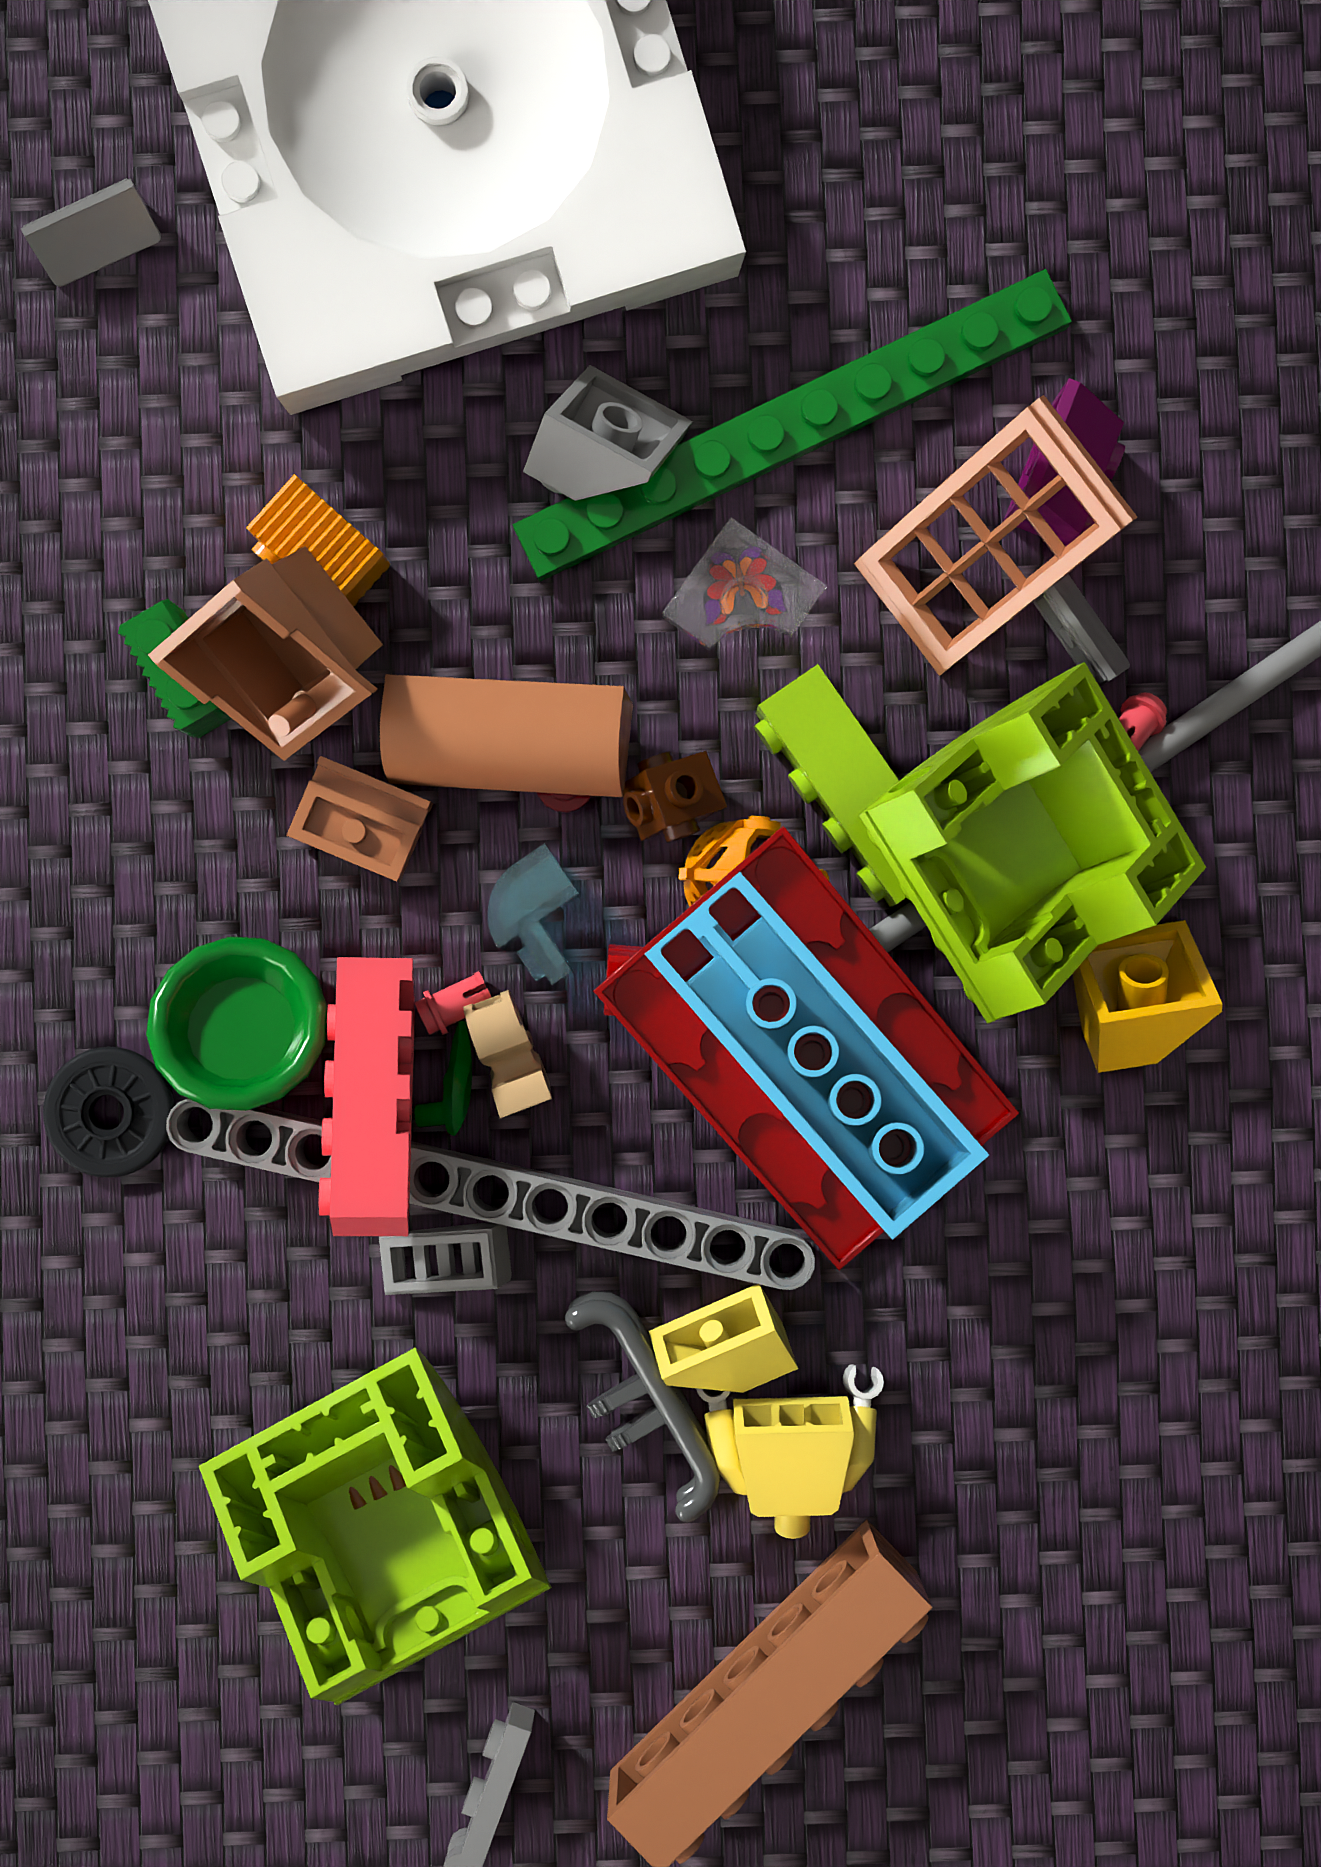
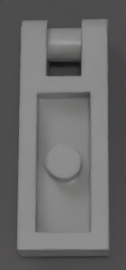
(488, 1797)

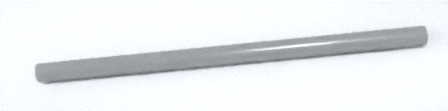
(1169, 742)

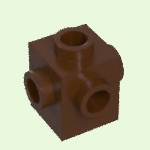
(672, 795)

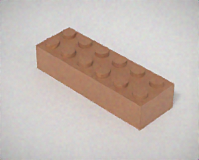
(766, 1697)

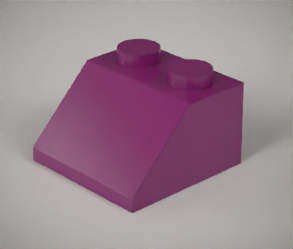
(1098, 432)

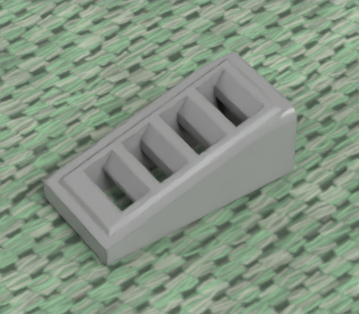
(494, 1253)

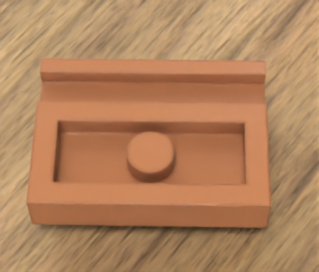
(360, 819)

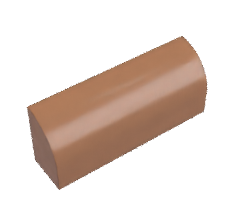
(505, 735)

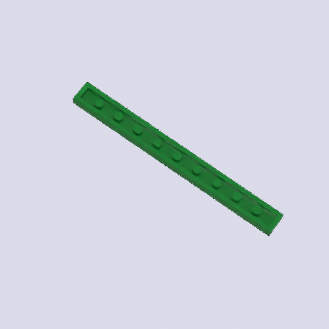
(798, 423)

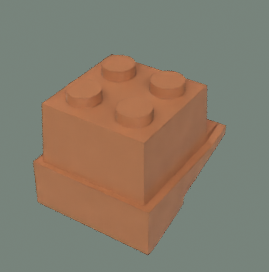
(275, 652)

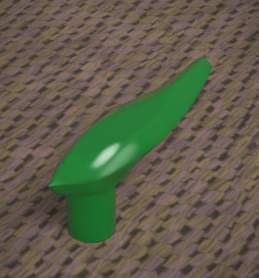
(456, 1085)

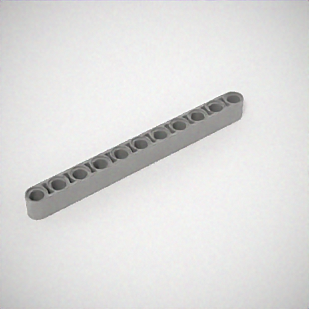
(287, 1157)

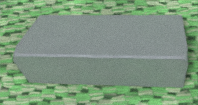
(92, 232)
(1081, 630)

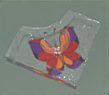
(742, 586)

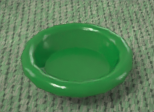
(237, 1023)

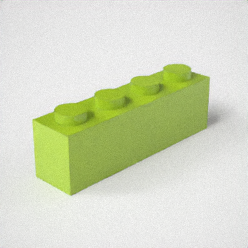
(833, 766)

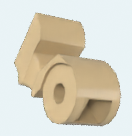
(507, 1048)

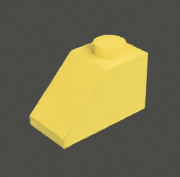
(725, 1345)

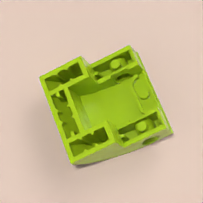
(1034, 843)
(403, 1571)

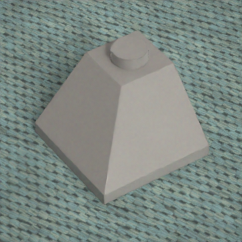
(602, 438)

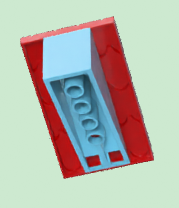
(809, 1051)

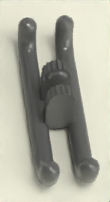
(669, 1404)

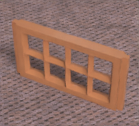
(1074, 469)

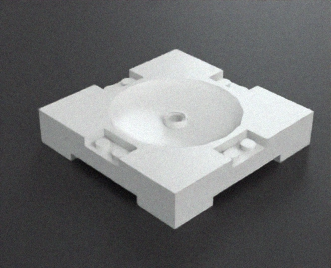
(422, 233)

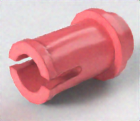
(1143, 717)
(447, 1004)

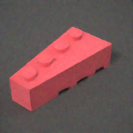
(370, 1098)

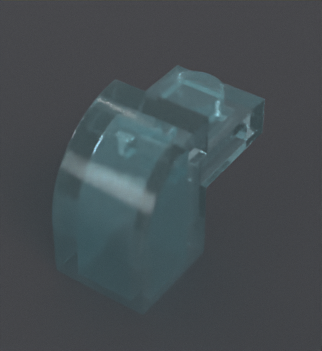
(522, 901)

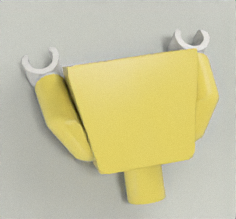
(794, 1451)

